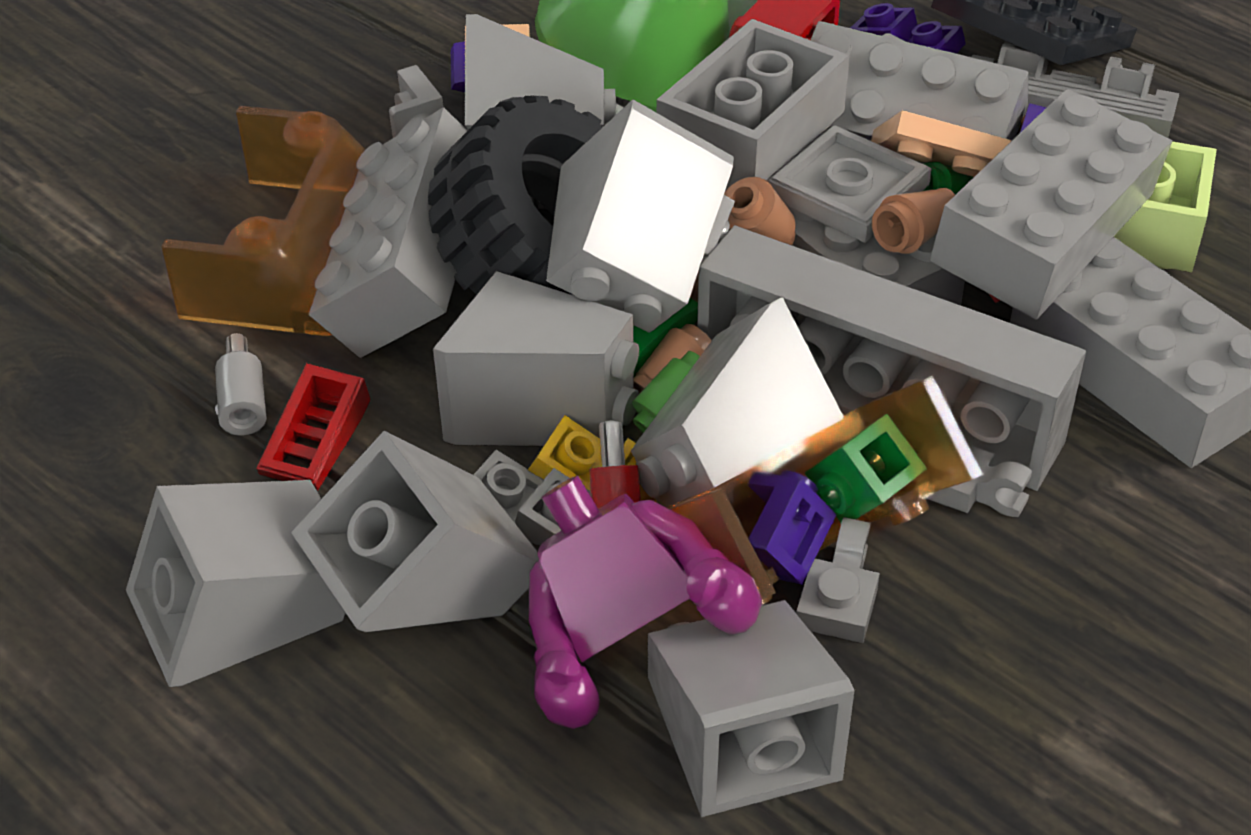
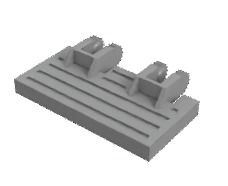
(1121, 89)

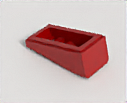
(315, 386)

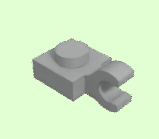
(997, 487)
(841, 593)

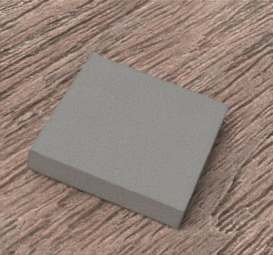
(845, 180)

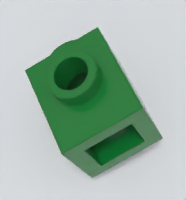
(866, 470)

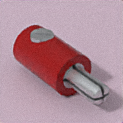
(614, 476)

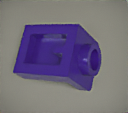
(790, 523)

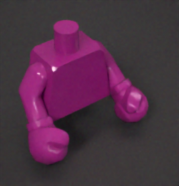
(612, 576)

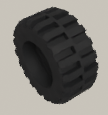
(486, 186)

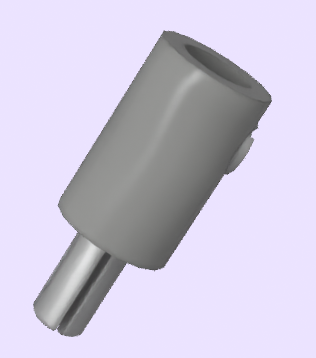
(240, 389)

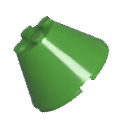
(636, 42)

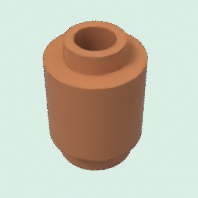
(760, 210)

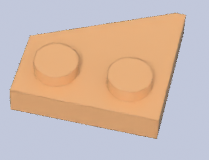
(938, 141)

